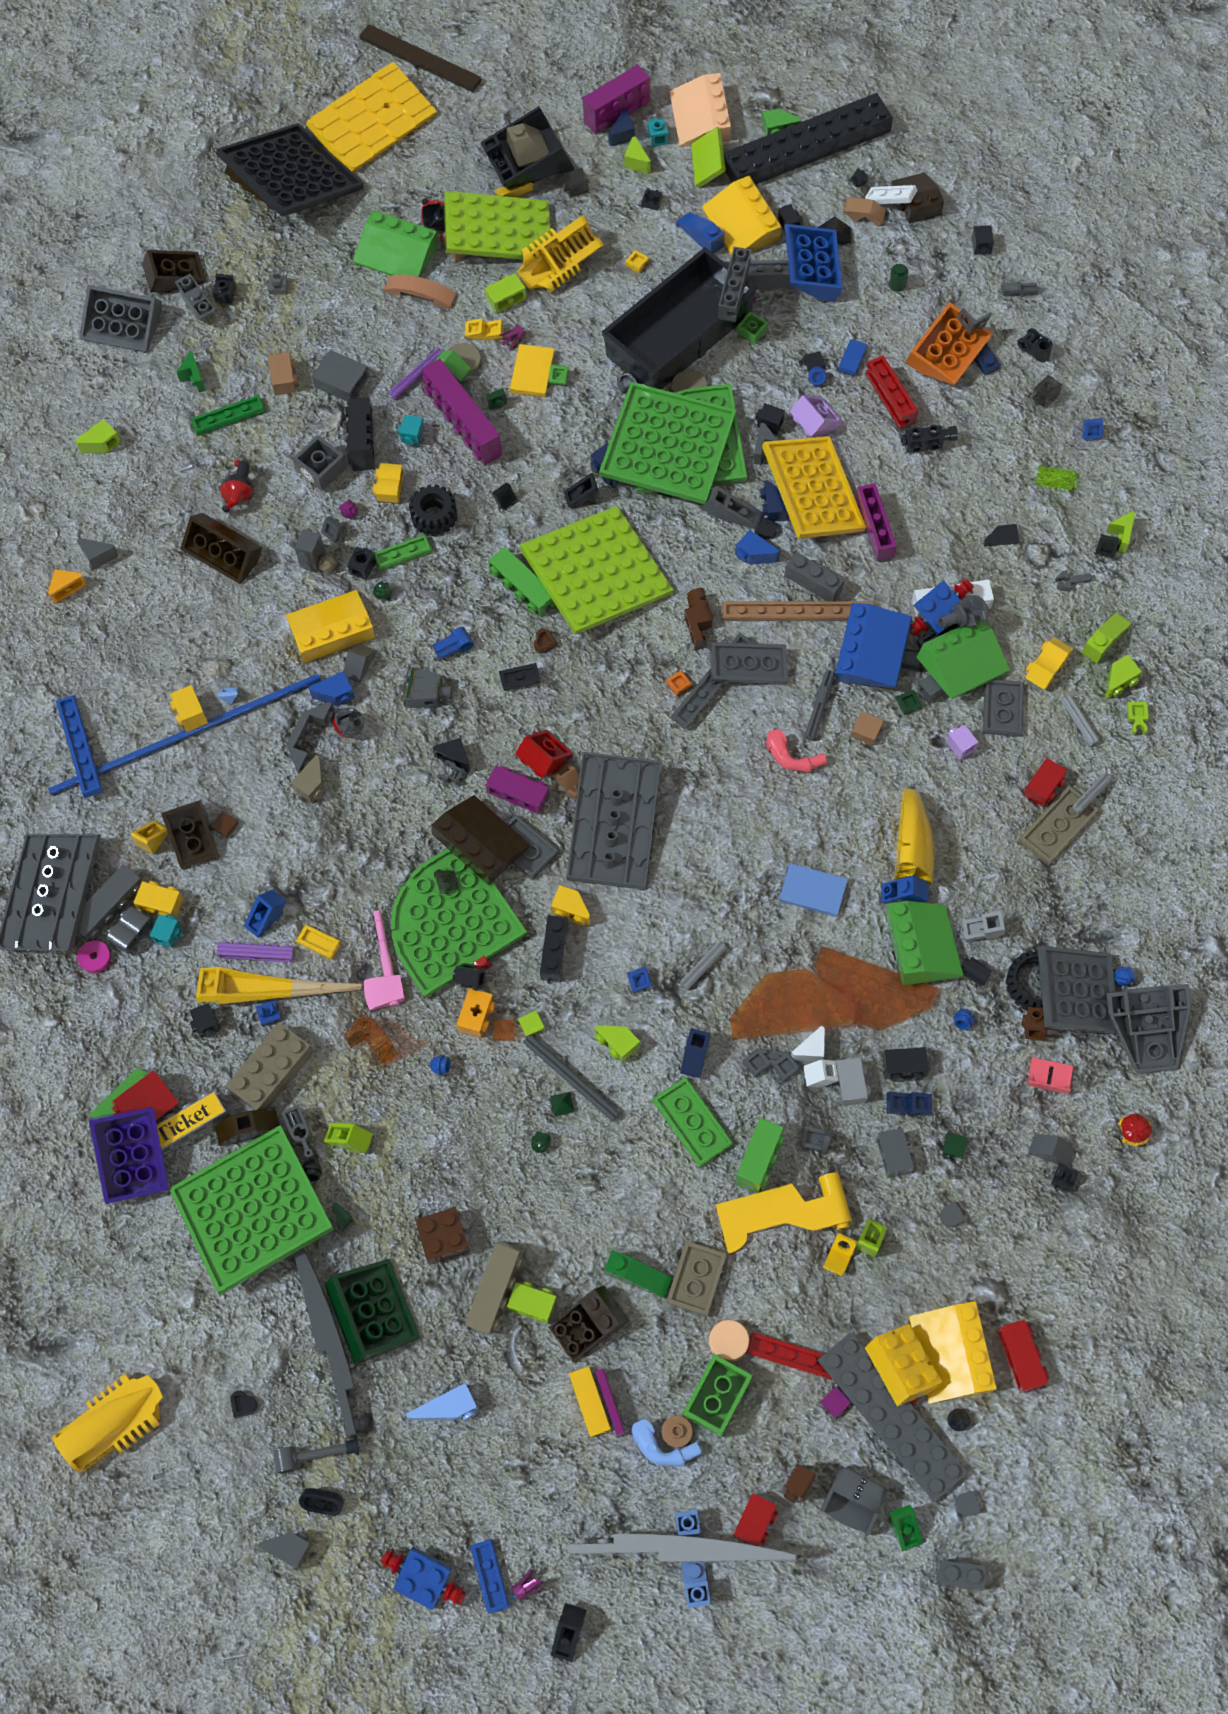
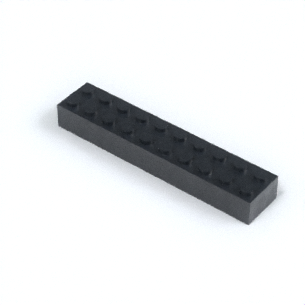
(809, 140)

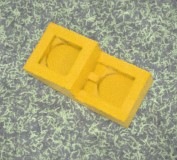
(481, 330)

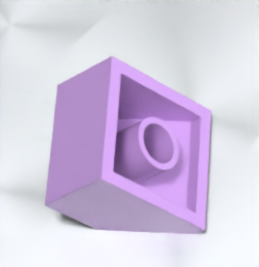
(815, 416)

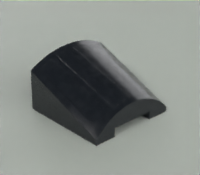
(505, 164)

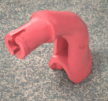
(777, 742)

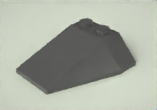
(1151, 1024)

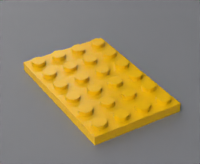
(813, 487)

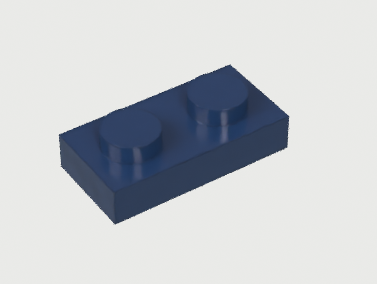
(987, 361)

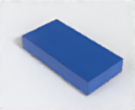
(852, 357)

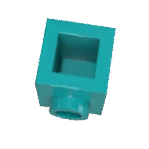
(411, 430)
(166, 930)

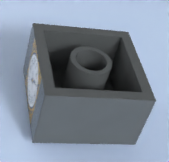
(319, 462)

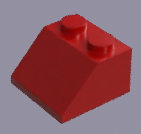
(543, 753)

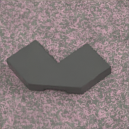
(763, 1059)

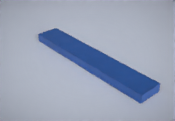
(79, 746)

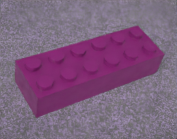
(461, 412)

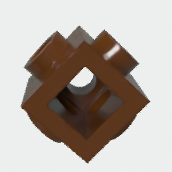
(1034, 1024)

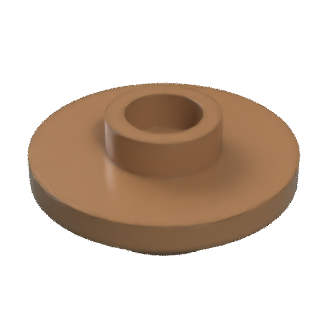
(676, 1431)

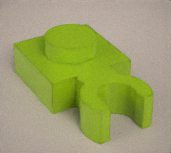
(1138, 714)

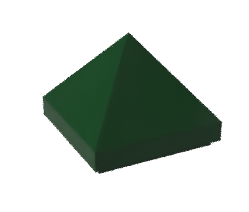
(562, 1104)

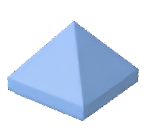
(228, 694)

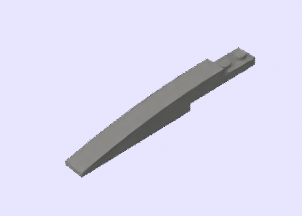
(679, 1549)

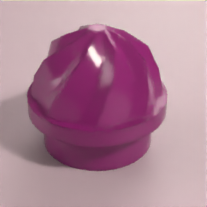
(348, 509)

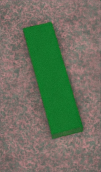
(228, 415)

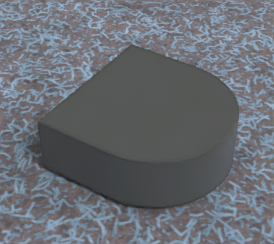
(624, 381)
(951, 1215)
(967, 1504)

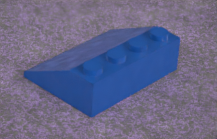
(814, 261)
(873, 646)

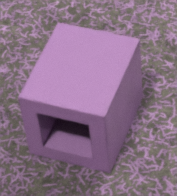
(962, 741)

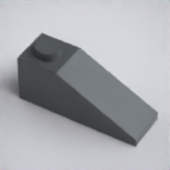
(730, 508)

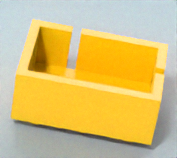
(903, 1365)

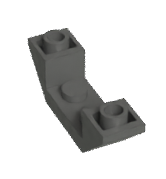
(318, 715)

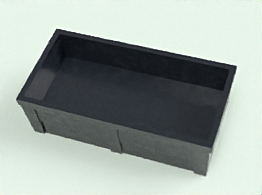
(674, 322)

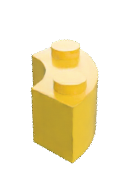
(1052, 658)

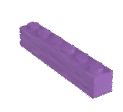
(255, 952)

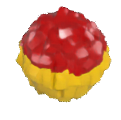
(1135, 1129)

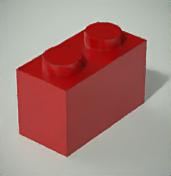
(1045, 782)
(755, 1521)

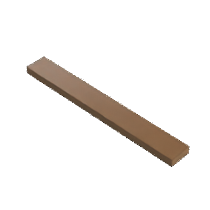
(787, 610)

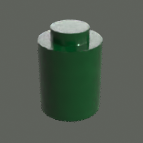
(898, 277)

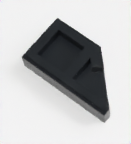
(1003, 535)

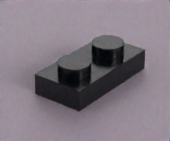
(519, 677)

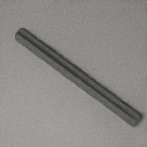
(572, 1078)

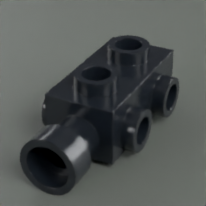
(927, 439)

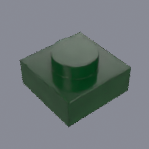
(497, 399)

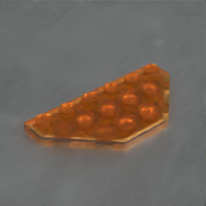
(874, 991)
(790, 1004)

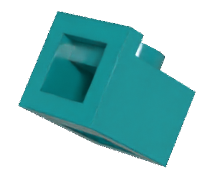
(656, 128)

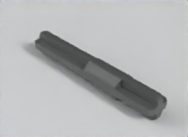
(820, 704)

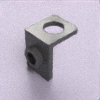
(973, 325)

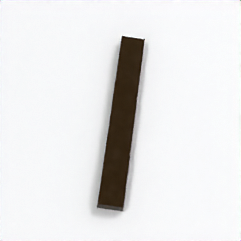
(420, 58)

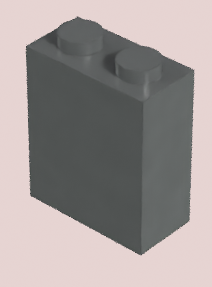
(340, 376)

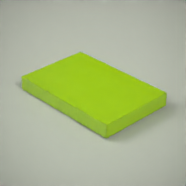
(708, 157)

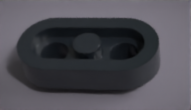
(321, 1501)

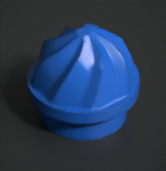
(1124, 976)
(963, 1019)
(440, 1065)

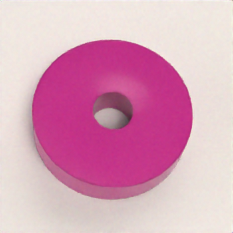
(88, 950)

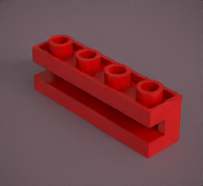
(891, 392)

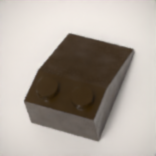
(927, 200)
(166, 267)
(190, 834)

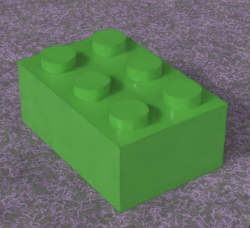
(760, 1156)
(717, 1395)

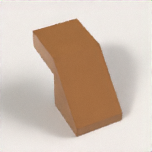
(858, 208)
(568, 779)

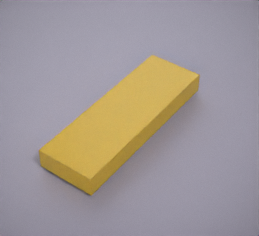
(589, 1401)

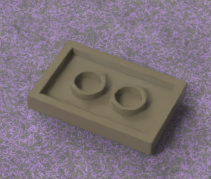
(696, 1278)

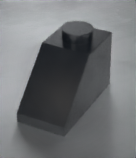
(568, 1632)

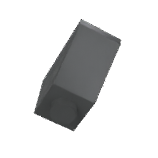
(288, 1548)

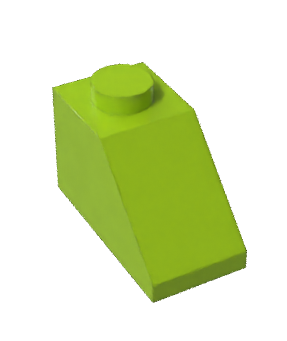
(348, 1137)

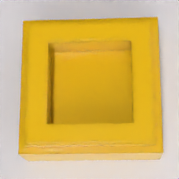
(637, 261)

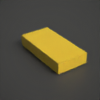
(318, 942)

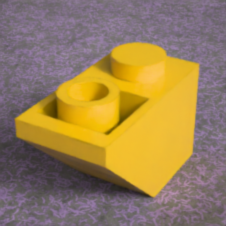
(570, 904)

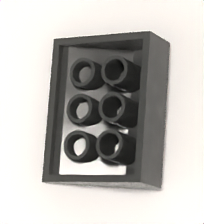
(119, 318)

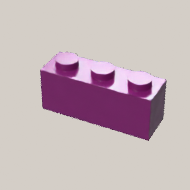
(517, 789)

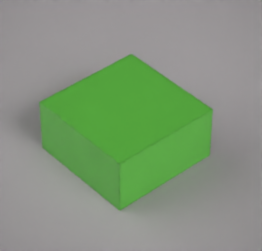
(752, 327)

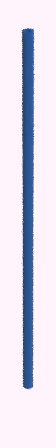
(183, 734)

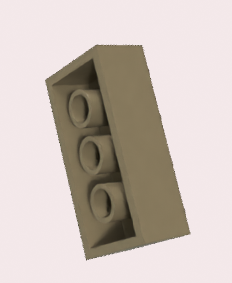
(270, 1068)

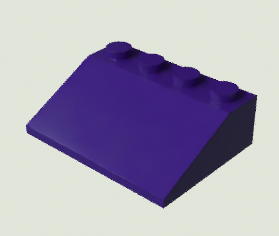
(128, 1154)

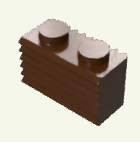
(798, 1484)

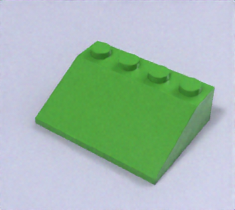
(395, 246)
(964, 658)
(922, 942)

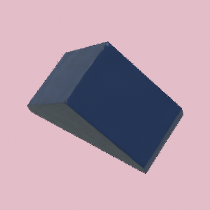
(622, 130)

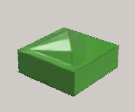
(558, 375)

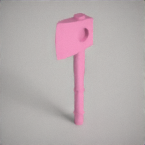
(387, 989)

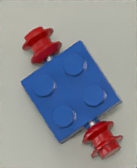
(938, 603)
(422, 1578)

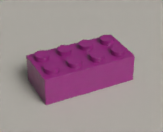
(607, 102)

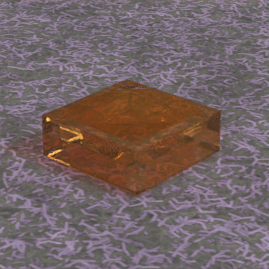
(503, 1030)

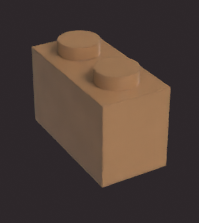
(282, 374)

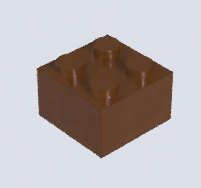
(442, 1235)

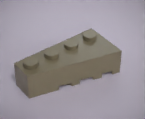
(494, 1287)

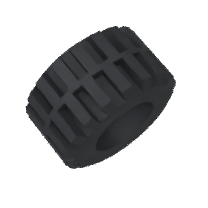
(428, 498)

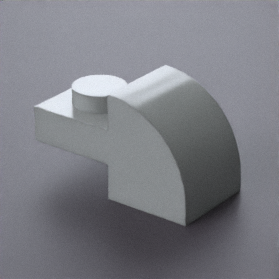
(988, 926)

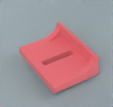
(1060, 1076)

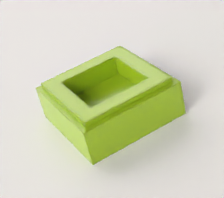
(531, 1023)

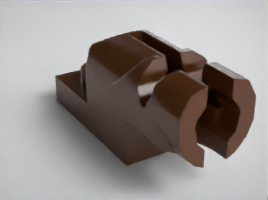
(698, 616)

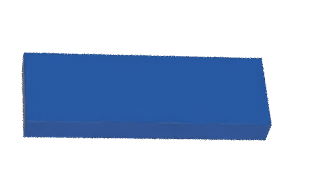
(489, 1576)

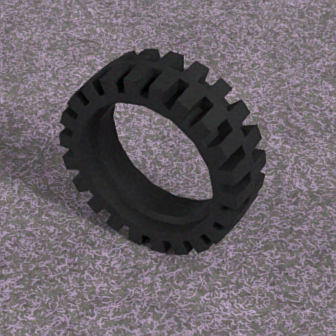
(1012, 984)

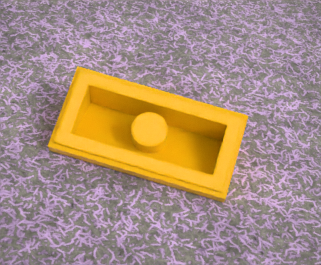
(515, 190)

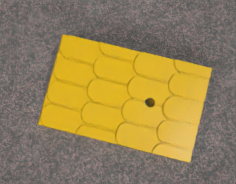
(371, 117)

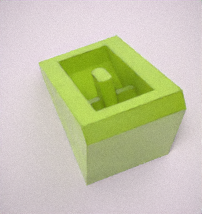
(636, 158)
(871, 1238)

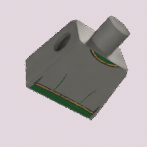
(425, 689)

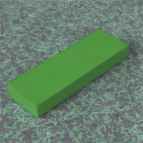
(402, 552)

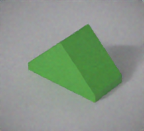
(455, 364)

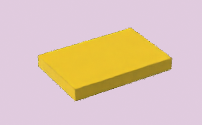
(532, 370)

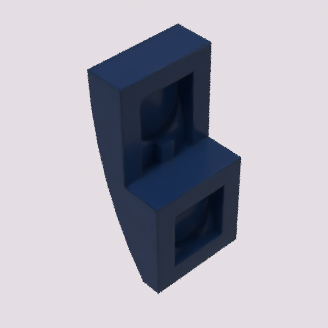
(908, 1104)

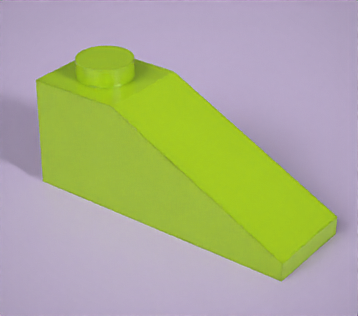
(1105, 637)

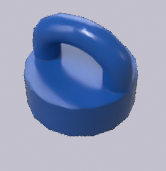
(817, 376)

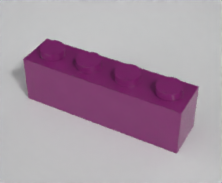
(876, 521)

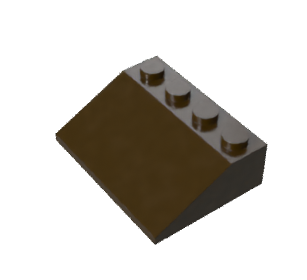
(479, 838)

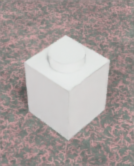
(821, 1073)

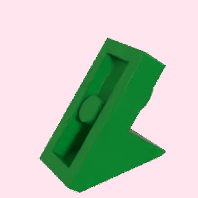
(189, 371)
(905, 1527)

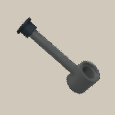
(287, 1458)

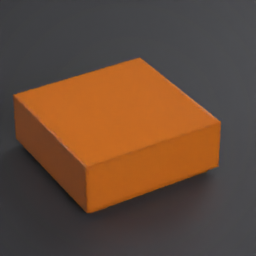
(678, 683)

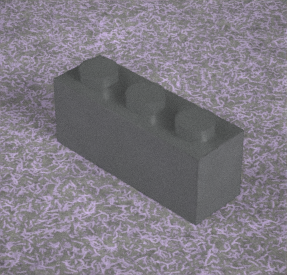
(814, 577)

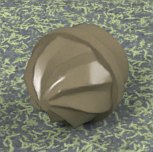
(327, 563)

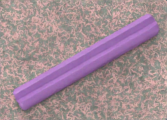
(414, 375)

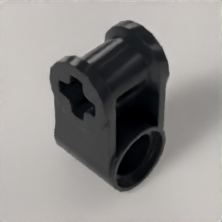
(1036, 345)

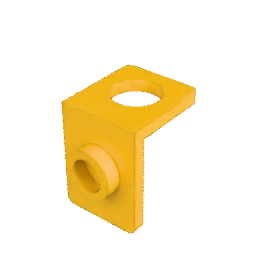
(838, 1256)

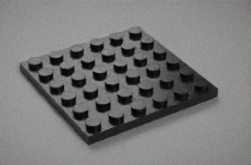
(289, 169)

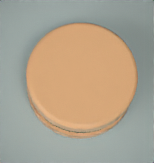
(729, 1340)

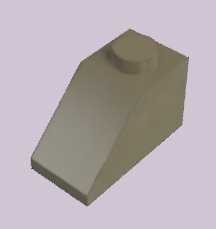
(310, 781)

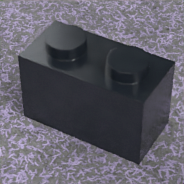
(905, 1063)

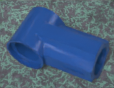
(457, 641)

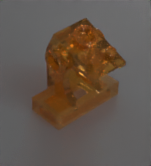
(380, 1042)

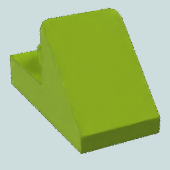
(1122, 528)

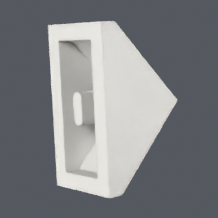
(812, 1048)

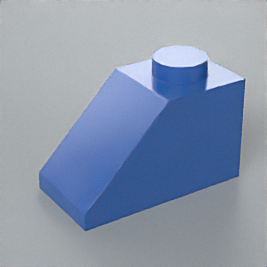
(755, 550)
(333, 690)
(265, 912)

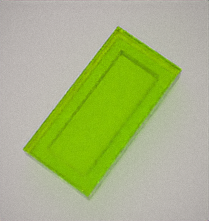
(1056, 478)

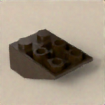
(588, 1323)

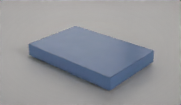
(813, 890)

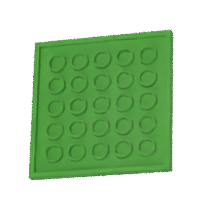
(667, 443)
(250, 1210)

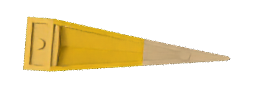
(238, 986)

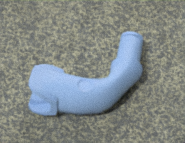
(643, 1435)

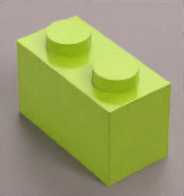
(505, 293)
(532, 1302)

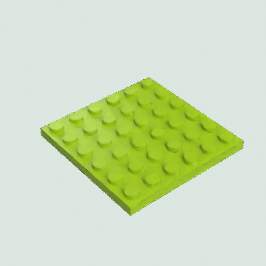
(596, 569)

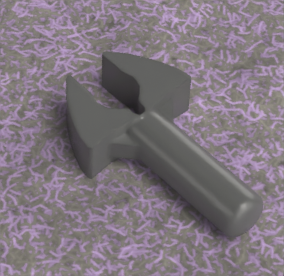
(1071, 580)

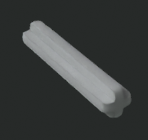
(1080, 720)
(1092, 792)
(703, 965)

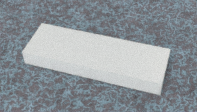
(892, 194)

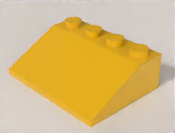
(743, 216)
(330, 626)
(956, 1350)

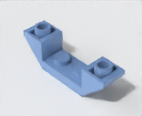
(693, 1573)

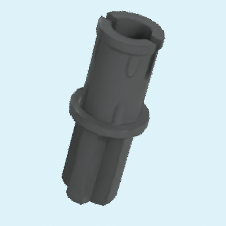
(1018, 288)

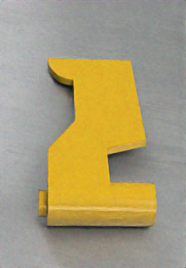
(781, 1207)

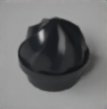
(859, 177)
(312, 1170)
(958, 1419)

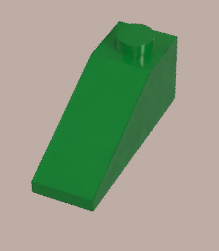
(637, 1274)

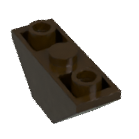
(246, 1126)

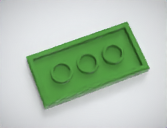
(692, 1122)

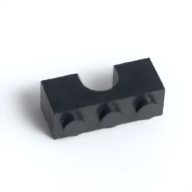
(553, 948)

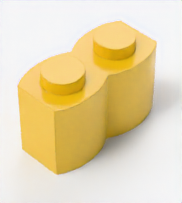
(389, 482)

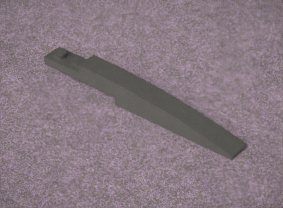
(328, 1339)

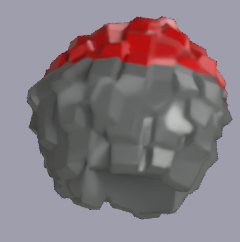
(348, 722)

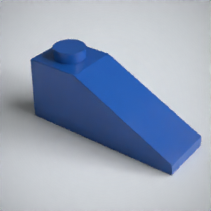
(702, 231)

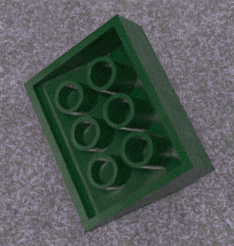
(371, 1310)

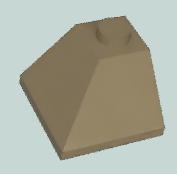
(526, 144)

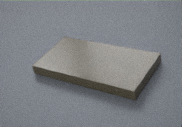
(1057, 826)

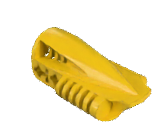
(558, 255)
(110, 1422)

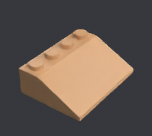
(699, 109)

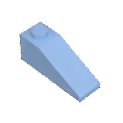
(449, 1406)

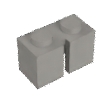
(852, 1081)

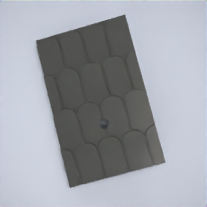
(613, 820)
(49, 892)

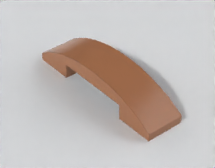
(422, 288)

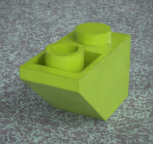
(98, 439)
(1121, 675)
(618, 1040)

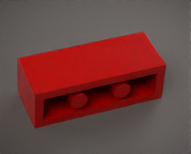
(1023, 1356)

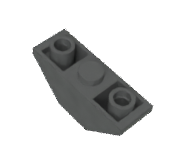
(195, 298)

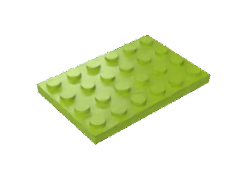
(493, 224)

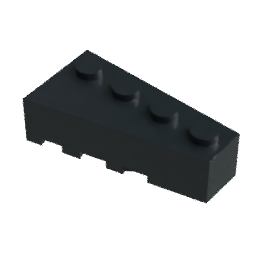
(360, 434)

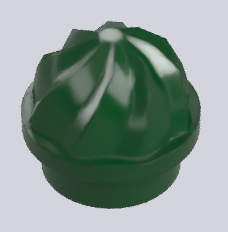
(382, 590)
(540, 1142)

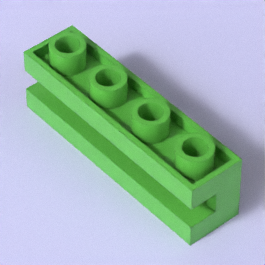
(520, 580)

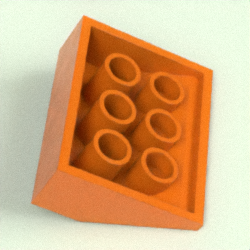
(947, 347)

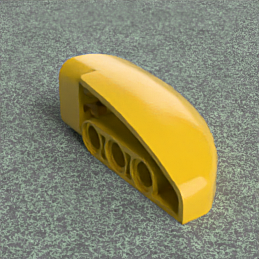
(914, 839)

